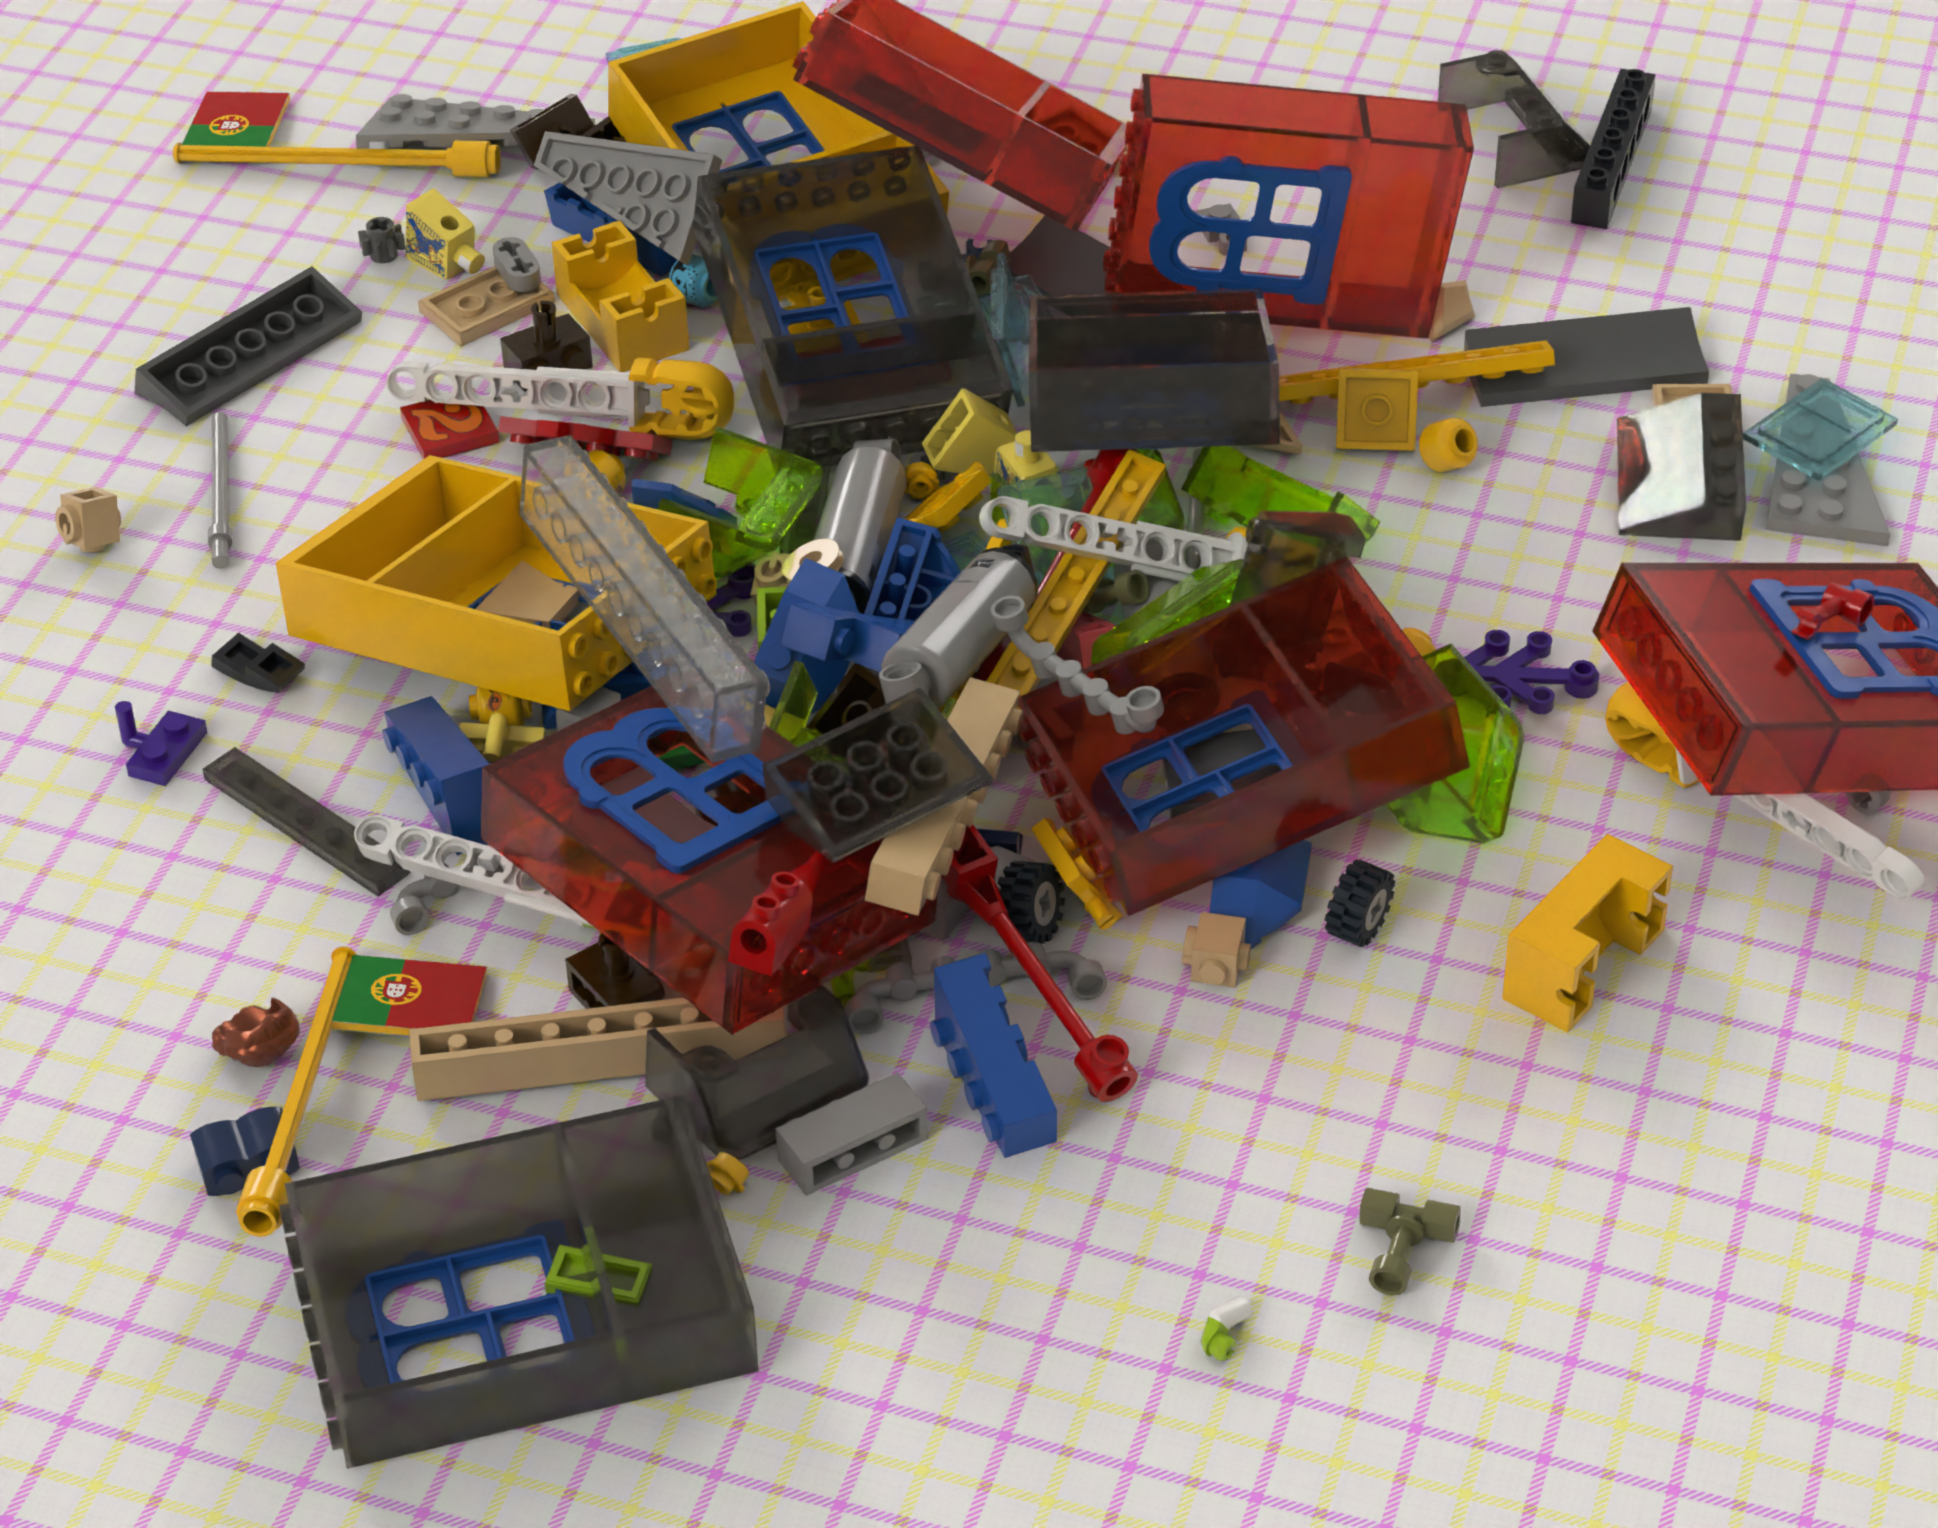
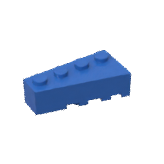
(580, 216)
(440, 764)
(991, 1057)

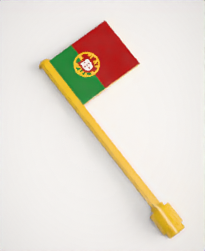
(244, 125)
(360, 997)

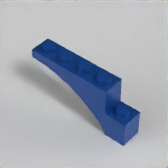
(841, 634)

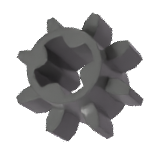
(381, 240)

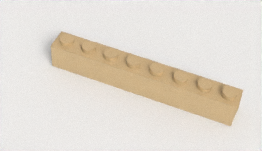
(913, 858)
(567, 1046)

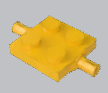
(945, 503)
(1077, 872)

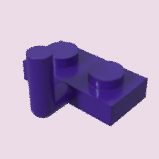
(164, 749)

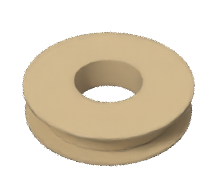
(821, 550)

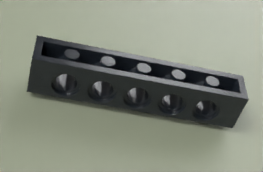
(1613, 148)

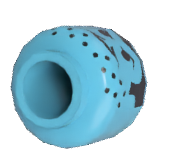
(693, 281)

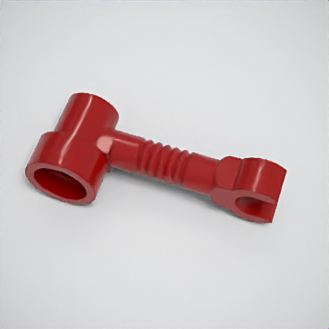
(1852, 605)

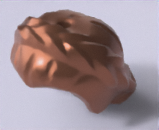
(257, 1034)

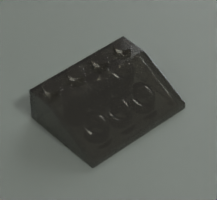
(1682, 469)
(872, 776)

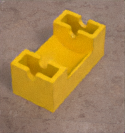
(618, 298)
(1595, 904)

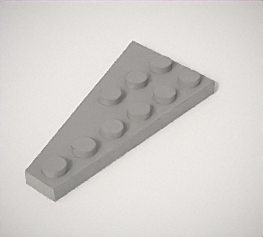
(440, 123)
(634, 183)
(1833, 508)

